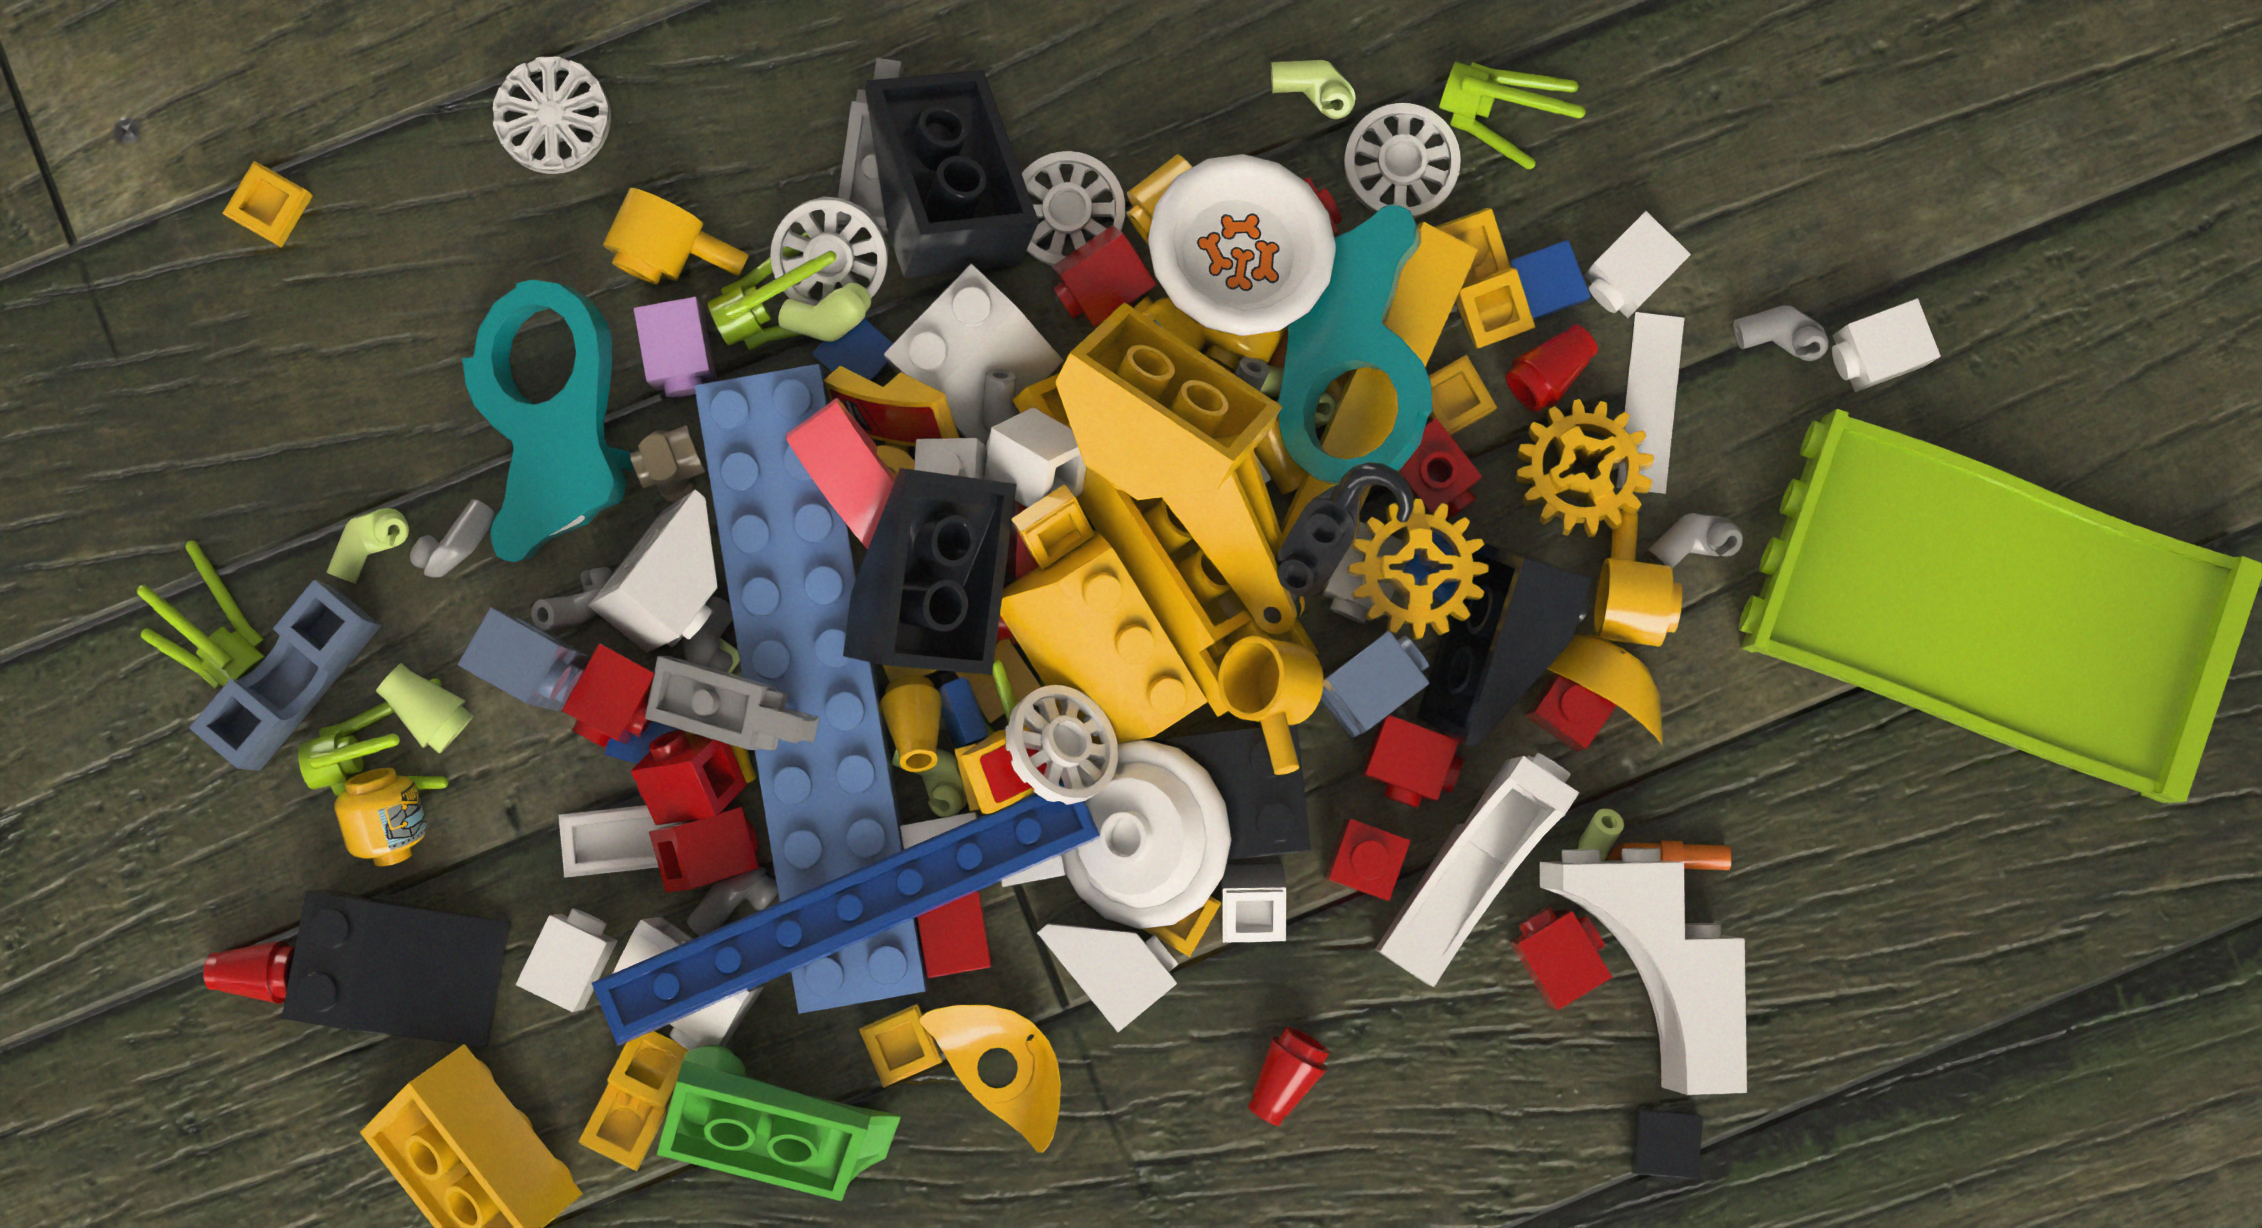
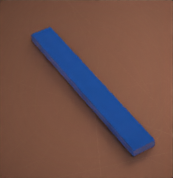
(839, 914)

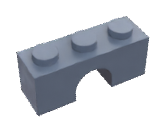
(524, 661)
(1374, 683)
(263, 708)

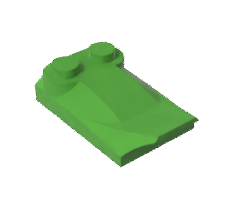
(768, 1130)

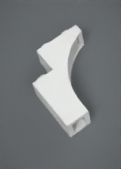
(1476, 864)
(1686, 967)

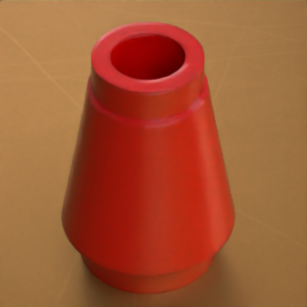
(1549, 369)
(251, 971)
(1287, 1074)

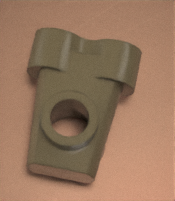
(669, 462)

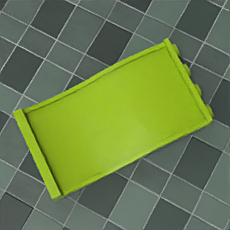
(2001, 606)

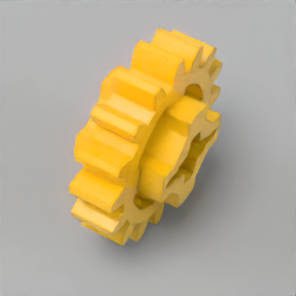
(1573, 444)
(1416, 598)

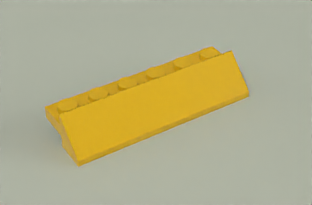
(1167, 566)

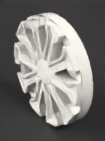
(551, 115)
(1402, 158)
(1068, 205)
(829, 240)
(1062, 744)

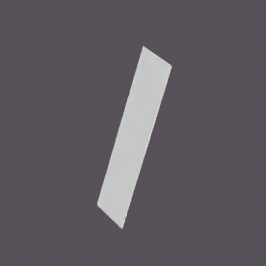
(1653, 391)

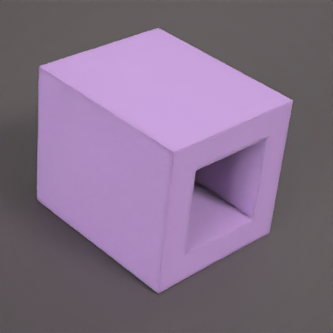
(675, 346)

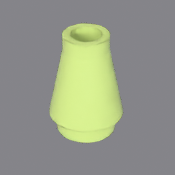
(425, 708)

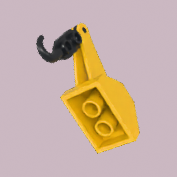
(1186, 430)

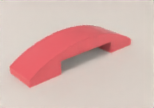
(844, 467)

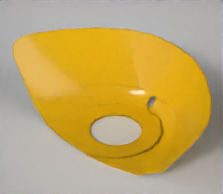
(1613, 675)
(1033, 1096)

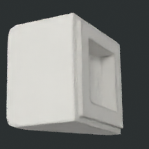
(1253, 903)

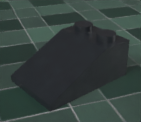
(948, 174)
(933, 575)
(1504, 643)
(1262, 808)
(396, 969)

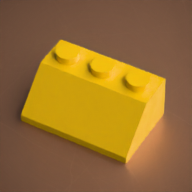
(1096, 634)
(469, 1151)

